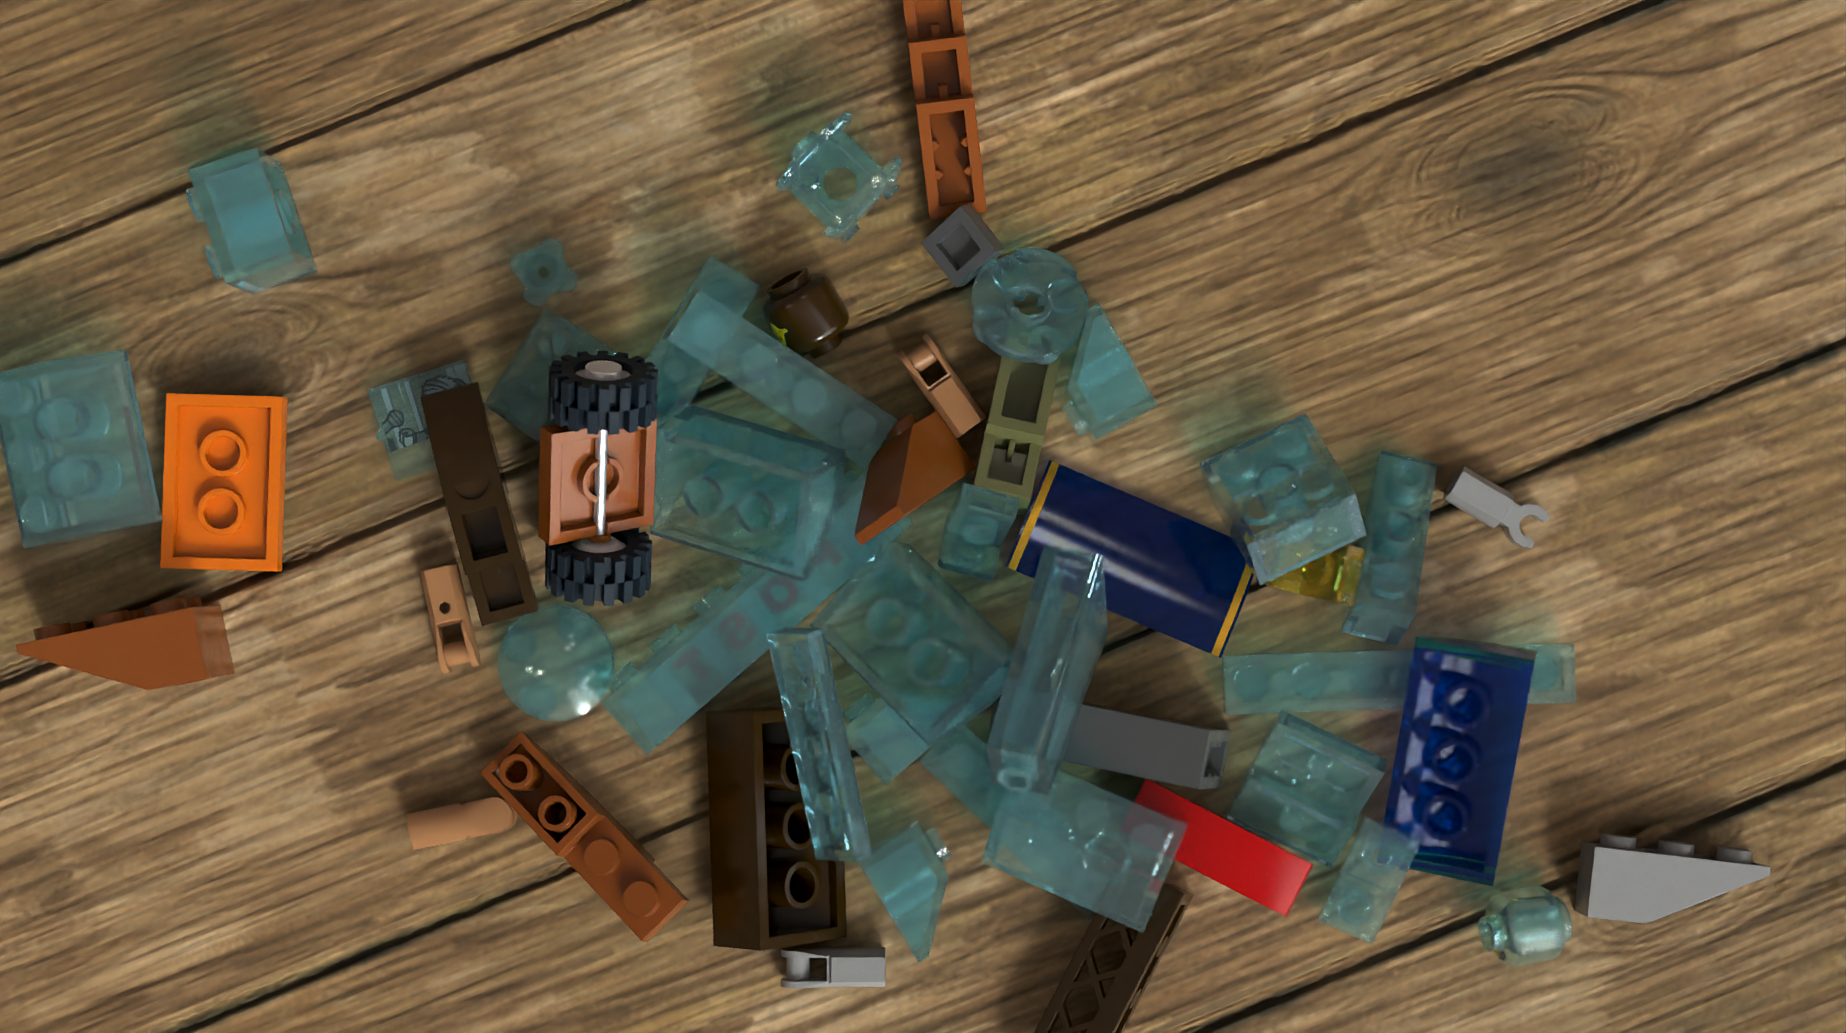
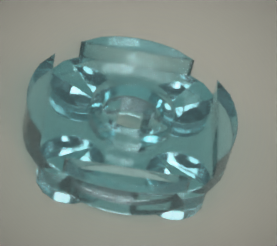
(1034, 336)

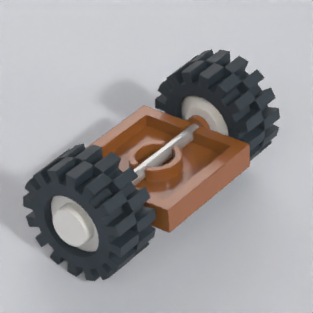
(598, 477)

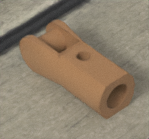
(948, 394)
(446, 607)
(460, 822)

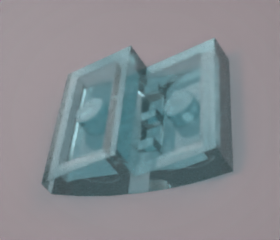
(1306, 788)

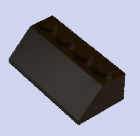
(761, 847)

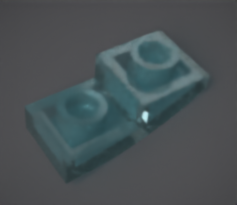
(1369, 880)

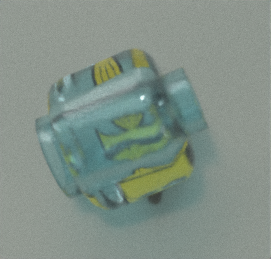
(1525, 926)

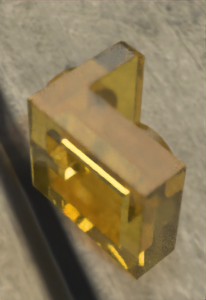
(1326, 578)

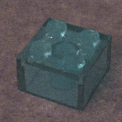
(250, 221)
(1283, 499)

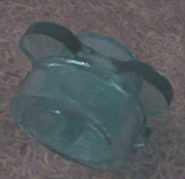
(527, 268)

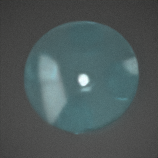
(555, 663)

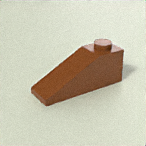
(909, 472)

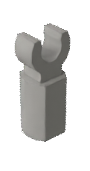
(1491, 504)

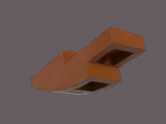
(585, 835)

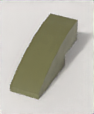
(1016, 428)

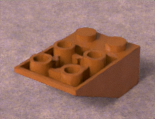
(152, 652)

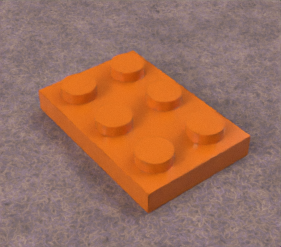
(224, 482)

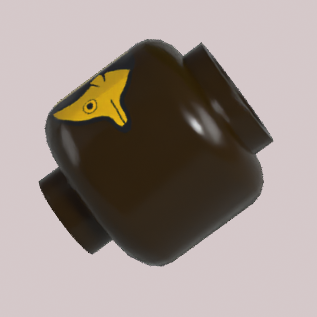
(806, 313)

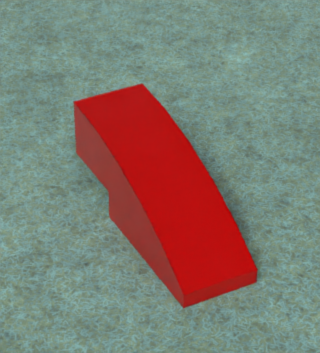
(1231, 851)

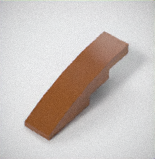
(944, 106)

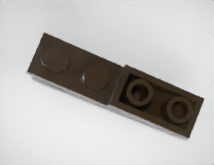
(479, 503)

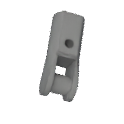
(844, 967)

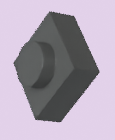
(962, 245)

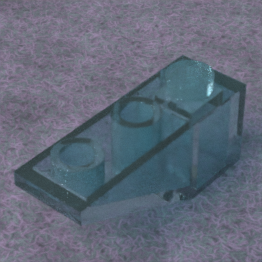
(1394, 546)

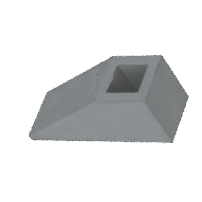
(1649, 884)

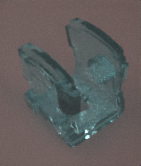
(831, 150)

